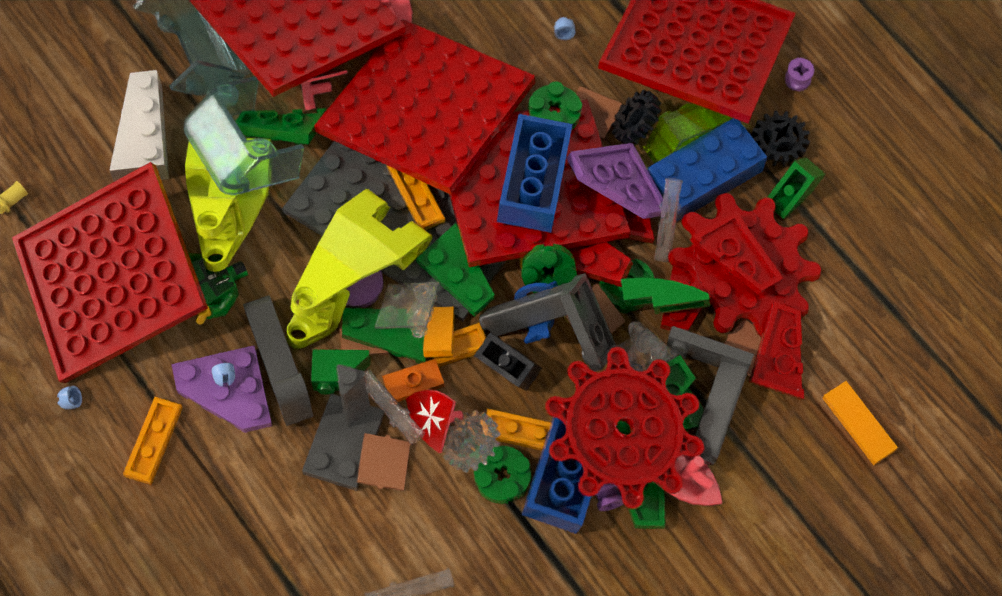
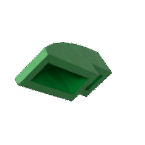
(663, 294)

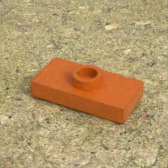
(413, 379)

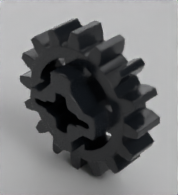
(636, 117)
(786, 148)

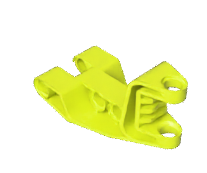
(219, 218)
(349, 251)

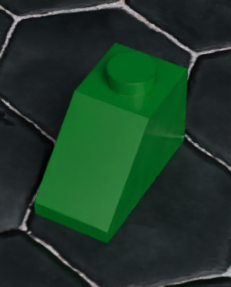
(795, 186)
(324, 367)

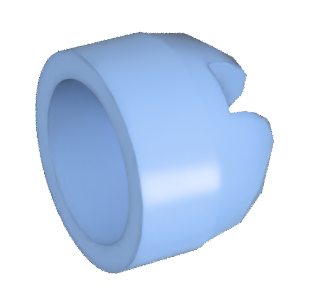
(564, 29)
(223, 373)
(69, 397)

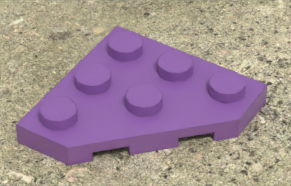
(619, 176)
(239, 403)

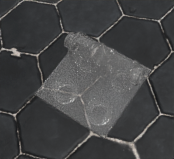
(408, 307)
(645, 347)

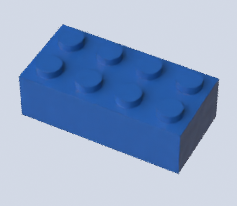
(710, 165)
(534, 173)
(555, 488)

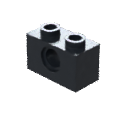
(508, 362)

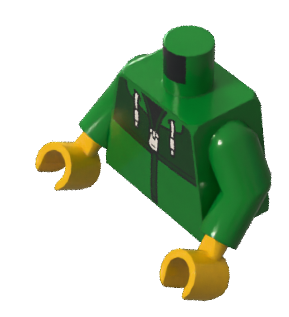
(217, 287)

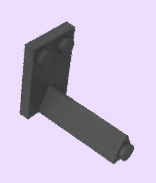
(569, 299)
(726, 389)
(340, 434)

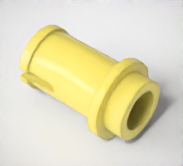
(11, 197)

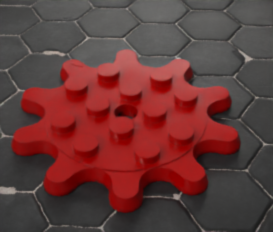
(726, 292)
(654, 421)

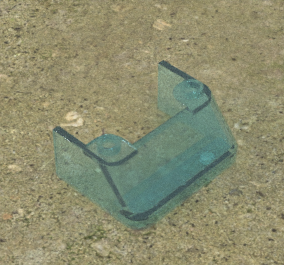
(206, 51)
(230, 159)

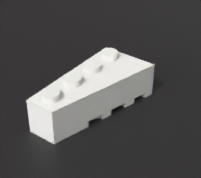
(141, 127)

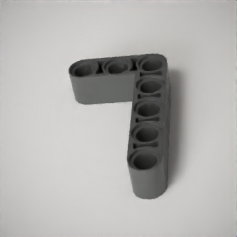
(278, 361)

